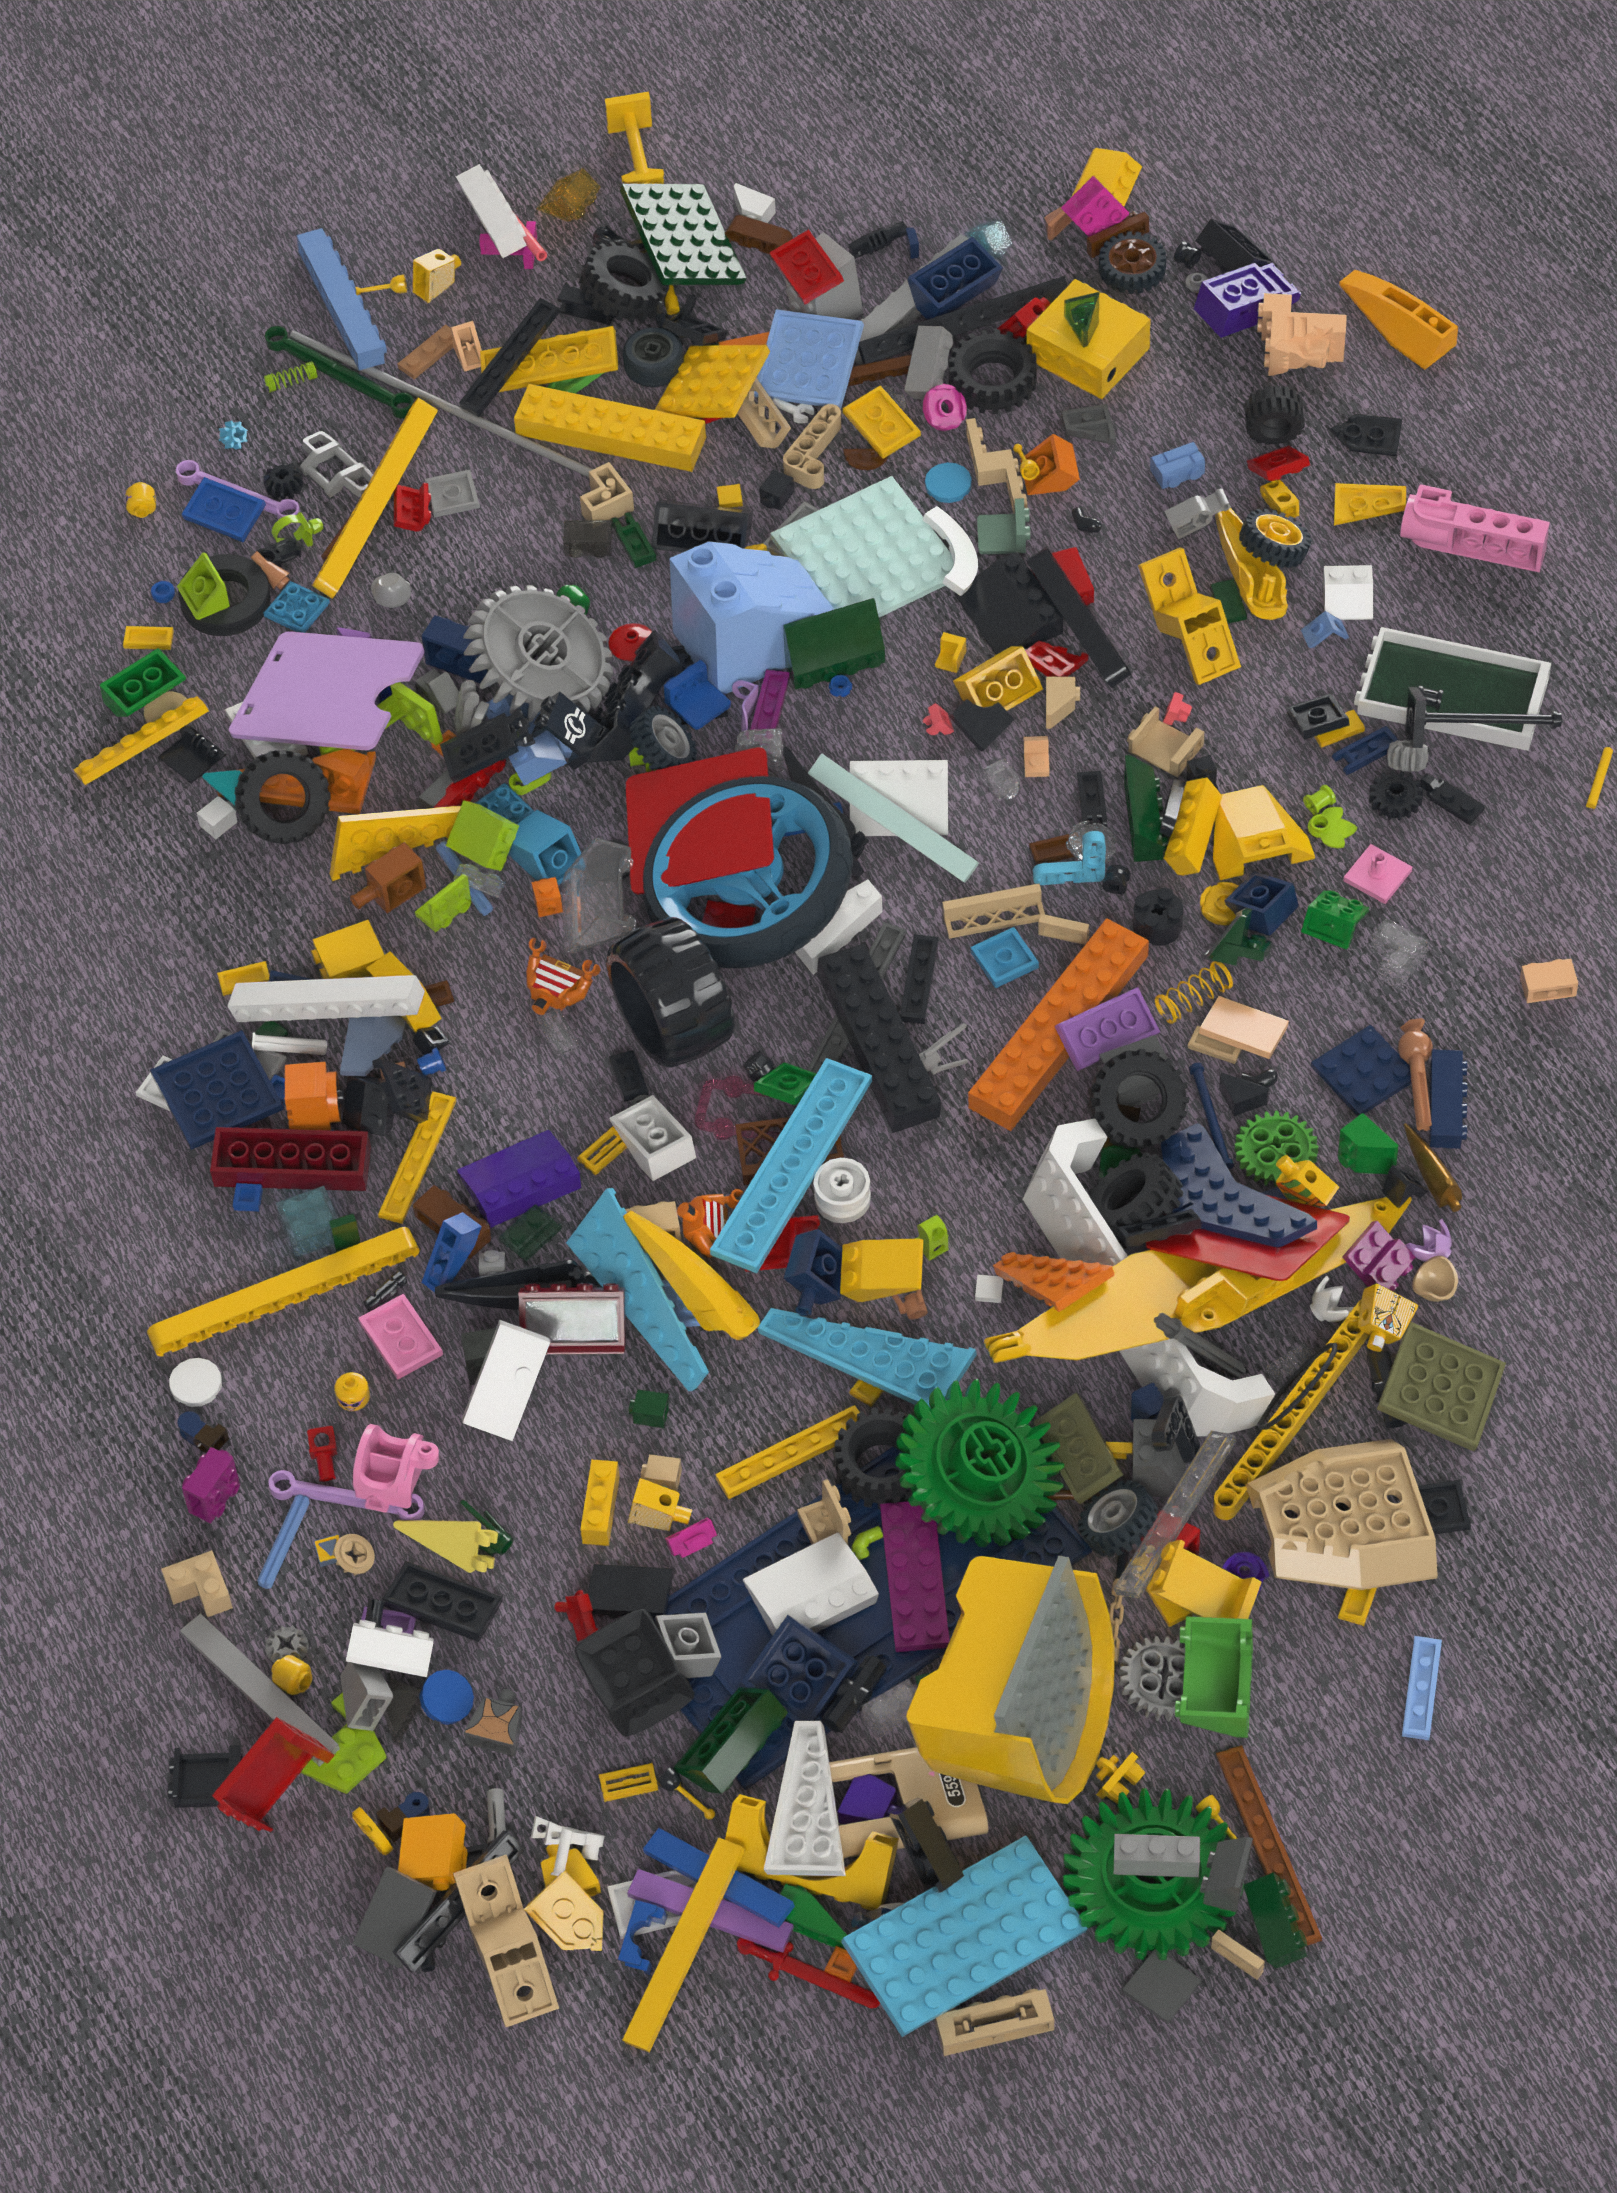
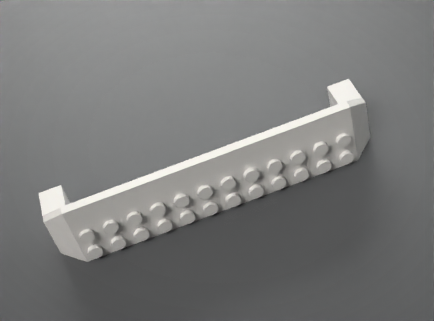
(1082, 1234)

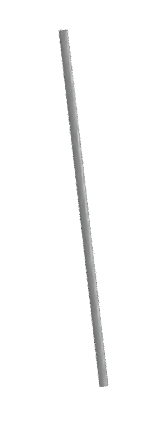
(442, 404)

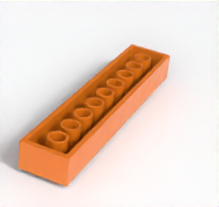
(1036, 1049)

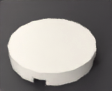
(195, 1382)

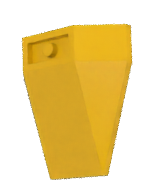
(1254, 828)

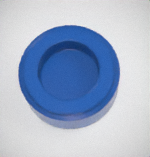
(162, 592)

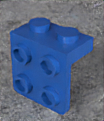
(694, 696)

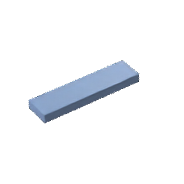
(1421, 1688)

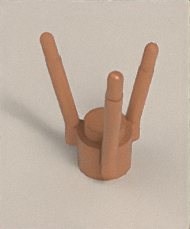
(913, 1305)

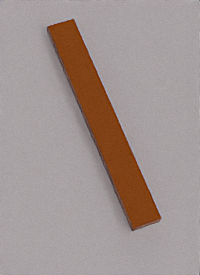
(1265, 1836)

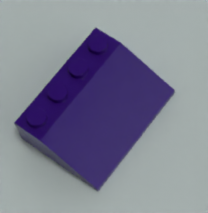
(520, 1177)

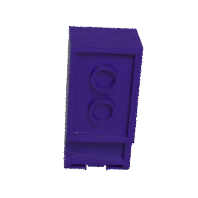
(1233, 299)

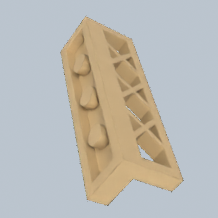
(754, 418)
(992, 903)

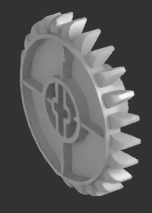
(532, 623)

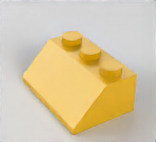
(1113, 170)
(1002, 679)

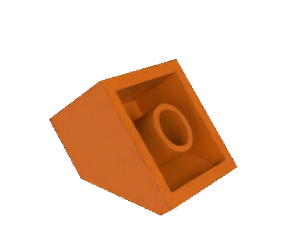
(1056, 465)

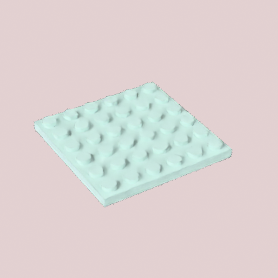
(868, 549)

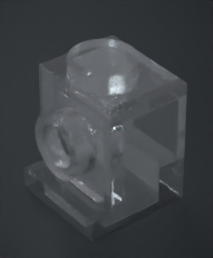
(1002, 779)

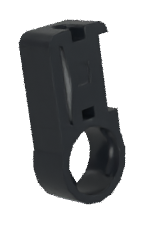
(281, 551)

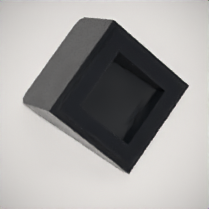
(430, 1038)

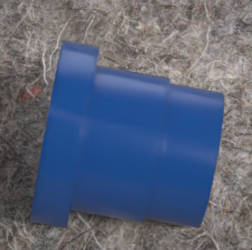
(431, 1062)

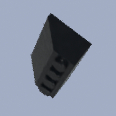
(688, 525)

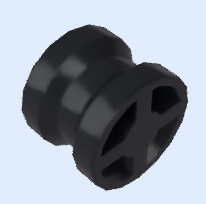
(1187, 255)
(1116, 879)

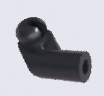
(1085, 523)
(1266, 1078)

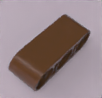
(757, 234)

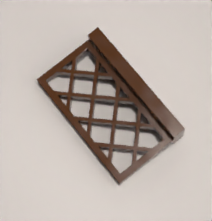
(749, 1171)

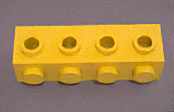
(1193, 827)

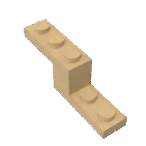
(994, 466)

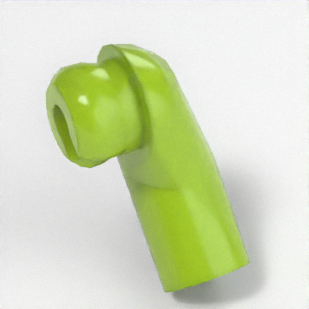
(863, 1540)

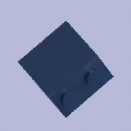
(1268, 897)

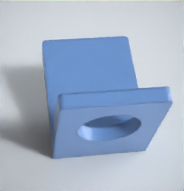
(1321, 628)

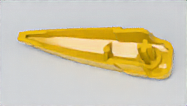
(1259, 583)
(695, 1282)

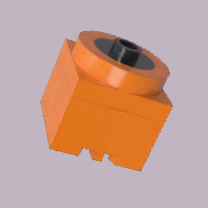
(312, 1096)

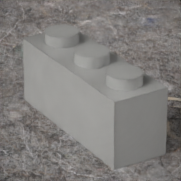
(928, 360)
(1156, 1855)

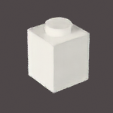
(217, 817)

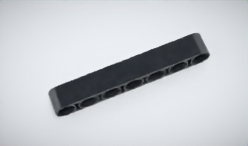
(1079, 617)

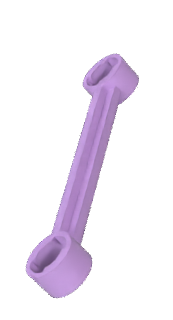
(272, 506)
(333, 1495)

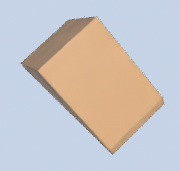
(466, 345)

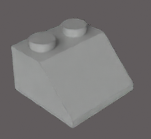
(690, 1643)

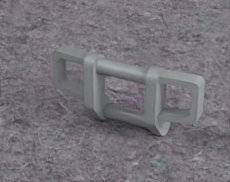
(342, 478)

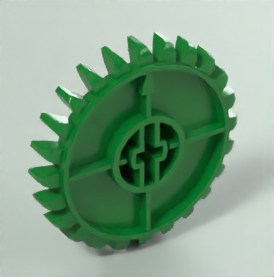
(978, 1465)
(1139, 1908)

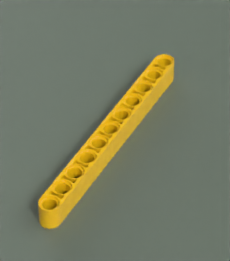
(374, 498)
(282, 1290)
(1279, 1437)

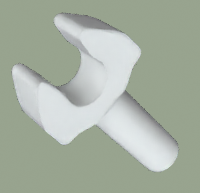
(795, 410)

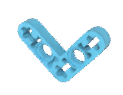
(1081, 870)

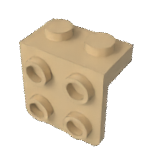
(825, 1516)

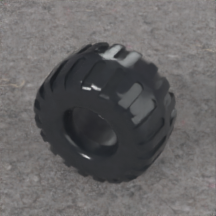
(670, 992)

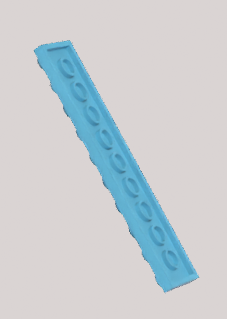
(791, 1165)

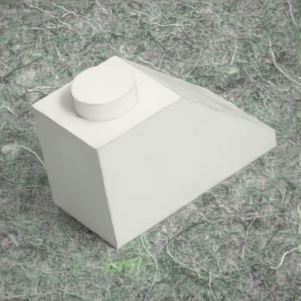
(753, 203)

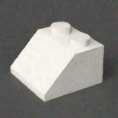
(1348, 591)

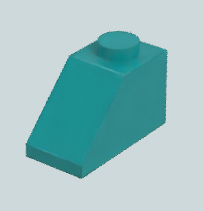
(224, 783)

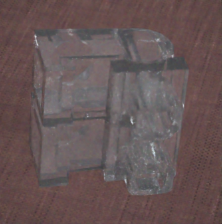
(768, 739)

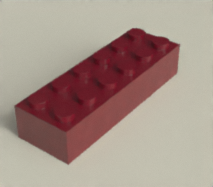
(291, 1158)

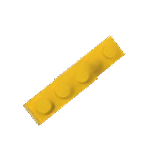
(1233, 1287)

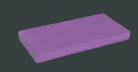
(1106, 1028)

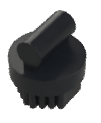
(758, 1066)

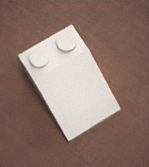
(654, 1137)

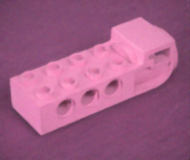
(1473, 531)

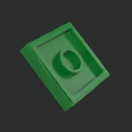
(785, 1083)

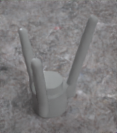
(931, 1058)

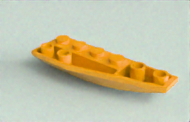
(1402, 318)

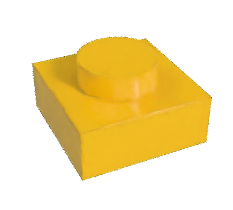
(1120, 1449)

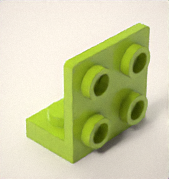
(446, 904)

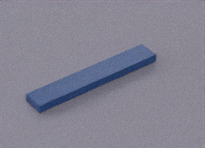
(741, 1890)

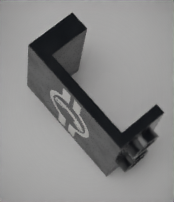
(570, 726)

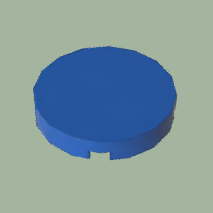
(446, 1697)

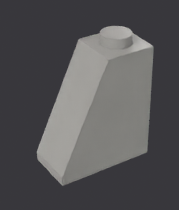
(364, 1695)

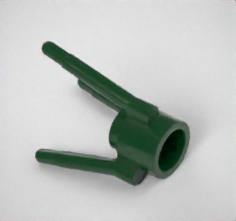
(504, 1539)

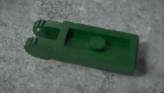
(634, 541)

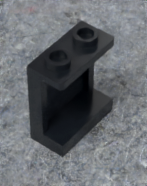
(199, 1776)

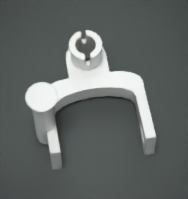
(566, 1836)

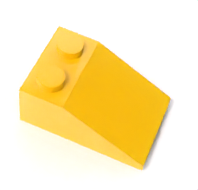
(881, 1268)

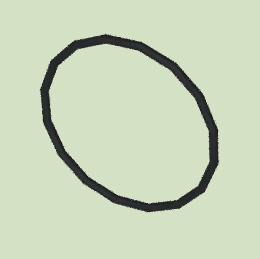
(1305, 1391)

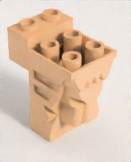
(1298, 338)

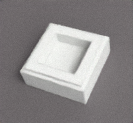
(989, 1288)

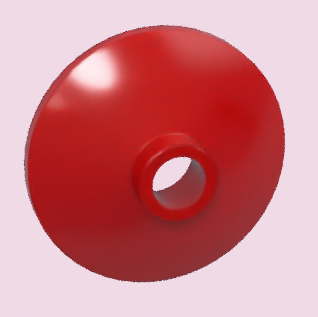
(622, 645)

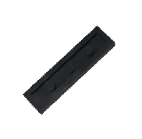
(919, 979)

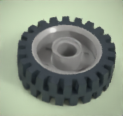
(662, 739)
(1117, 1518)

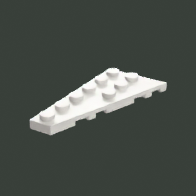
(805, 1820)

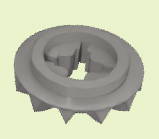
(298, 1642)

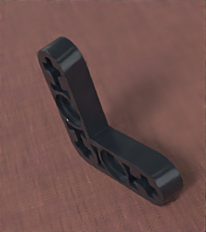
(1175, 1426)

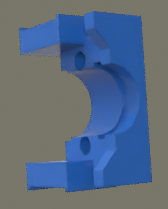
(642, 1916)

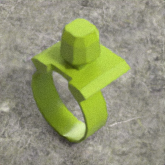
(304, 531)

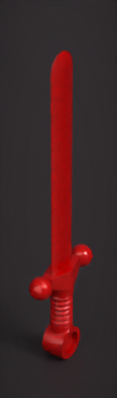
(783, 1962)

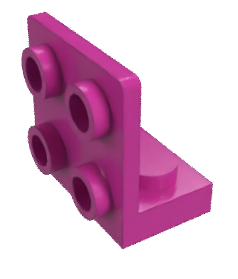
(1094, 208)

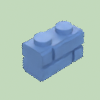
(1177, 465)

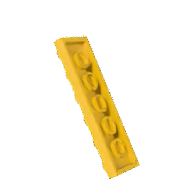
(562, 358)

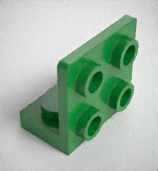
(1333, 918)

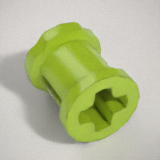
(1319, 799)

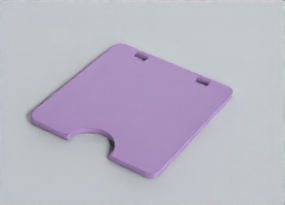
(324, 690)

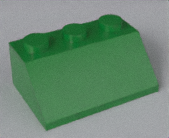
(140, 683)

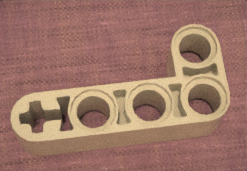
(801, 458)

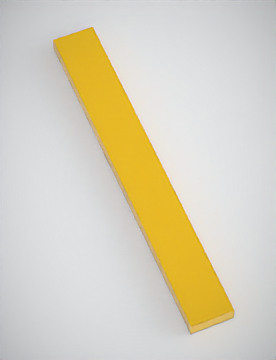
(683, 1945)

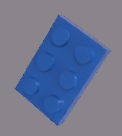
(223, 509)

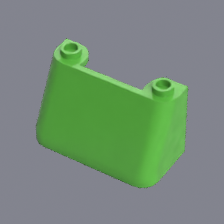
(1217, 1675)

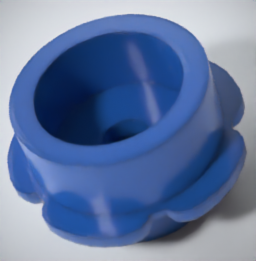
(840, 681)

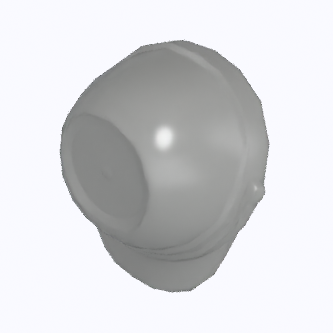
(391, 590)

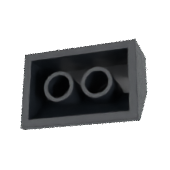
(1230, 247)

